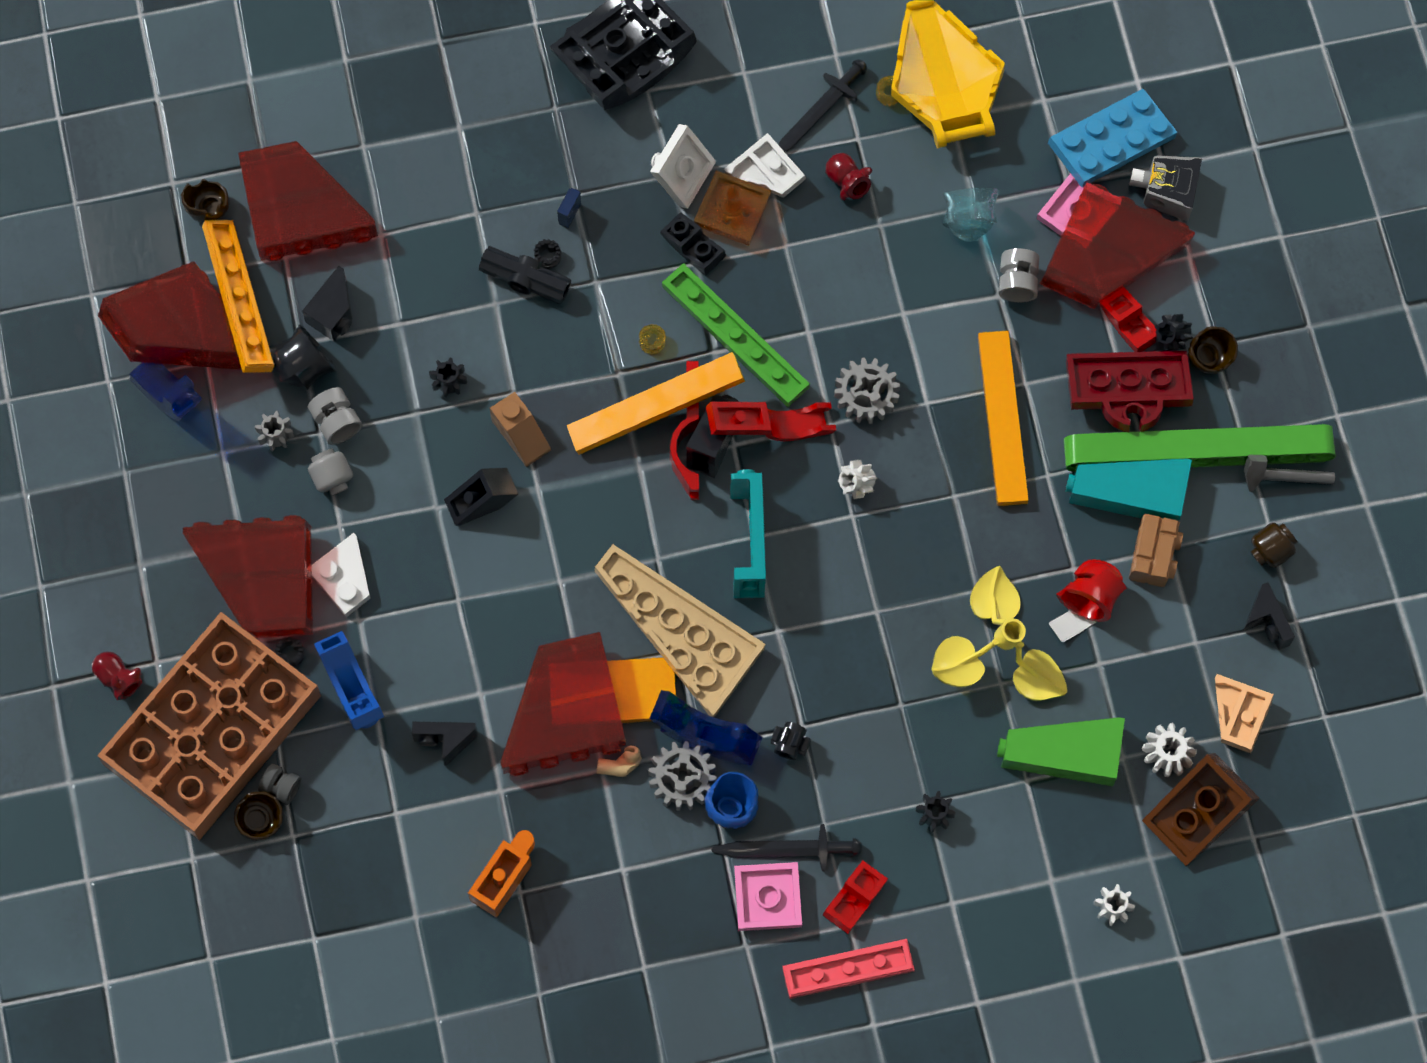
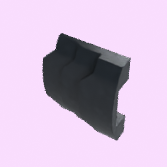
(624, 48)

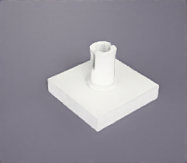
(682, 166)

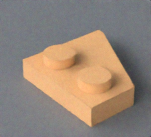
(1240, 712)

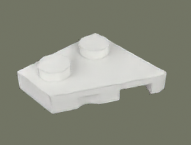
(767, 167)
(343, 576)

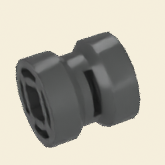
(280, 784)

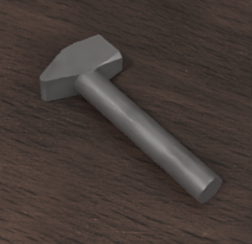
(1256, 471)

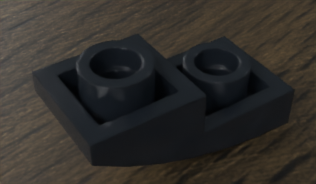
(692, 244)

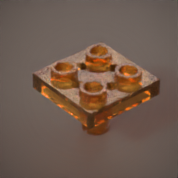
(735, 198)

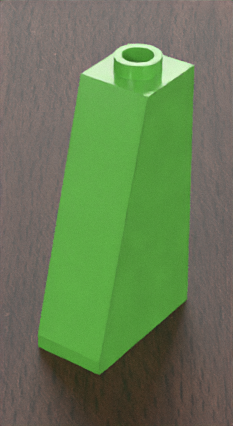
(1067, 750)

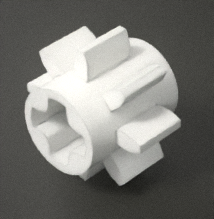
(857, 479)
(1106, 908)

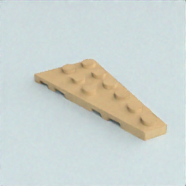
(693, 639)

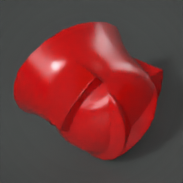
(1093, 591)

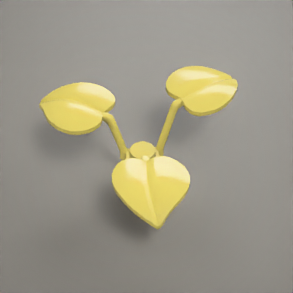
(959, 665)

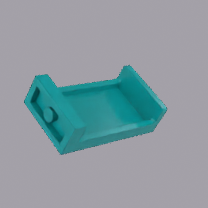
(750, 581)

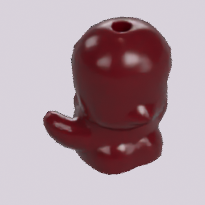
(845, 173)
(112, 673)

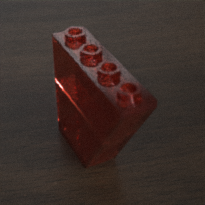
(299, 204)
(1110, 246)
(172, 321)
(260, 571)
(565, 708)

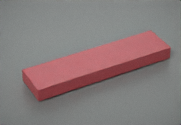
(848, 968)

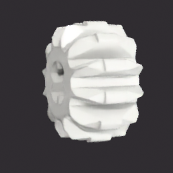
(1164, 760)

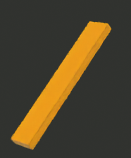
(238, 296)
(655, 403)
(1002, 418)

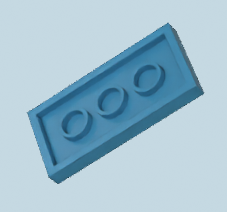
(1112, 137)

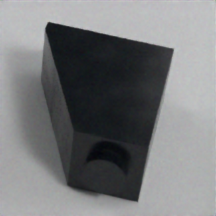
(707, 450)

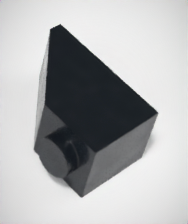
(330, 307)
(481, 495)

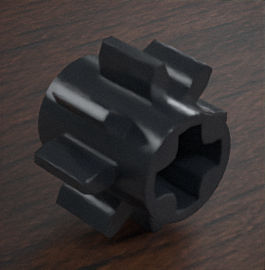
(1173, 332)
(441, 373)
(790, 740)
(943, 811)

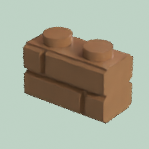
(1155, 549)

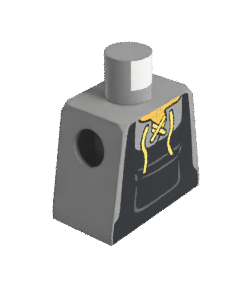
(1169, 184)

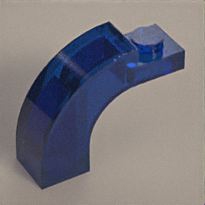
(164, 390)
(717, 737)

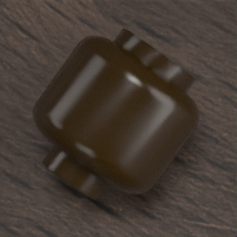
(1273, 545)

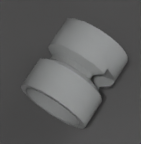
(1019, 275)
(334, 415)

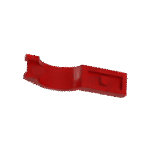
(757, 419)
(687, 478)

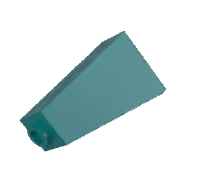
(1132, 487)

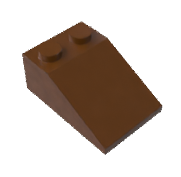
(1200, 808)

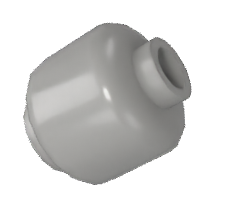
(330, 471)

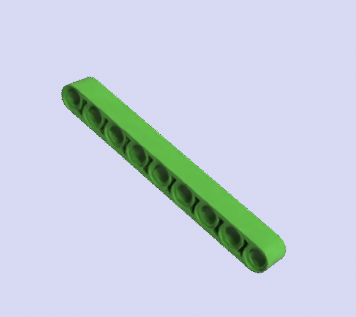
(1204, 446)

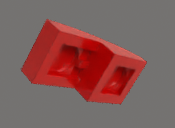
(1129, 321)
(855, 897)

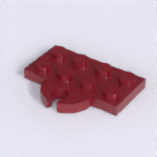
(1129, 384)

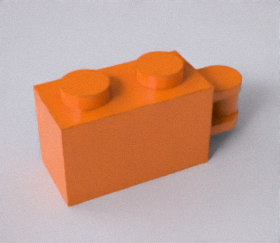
(503, 873)

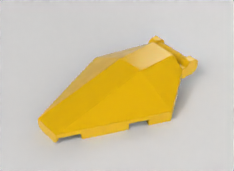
(945, 74)

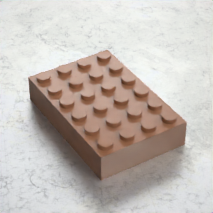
(209, 725)

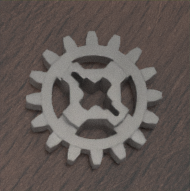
(871, 378)
(670, 774)

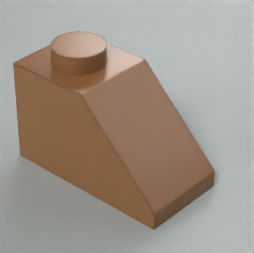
(519, 429)

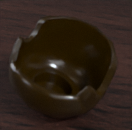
(205, 201)
(1213, 350)
(258, 815)

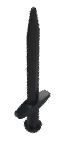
(838, 89)
(791, 848)

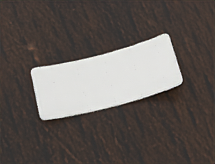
(1069, 625)

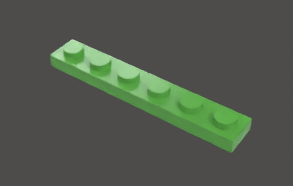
(735, 335)

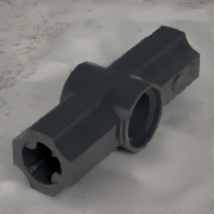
(524, 274)

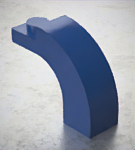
(348, 681)

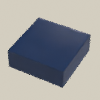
(569, 207)

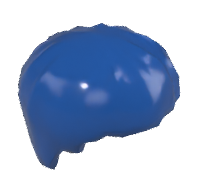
(732, 800)

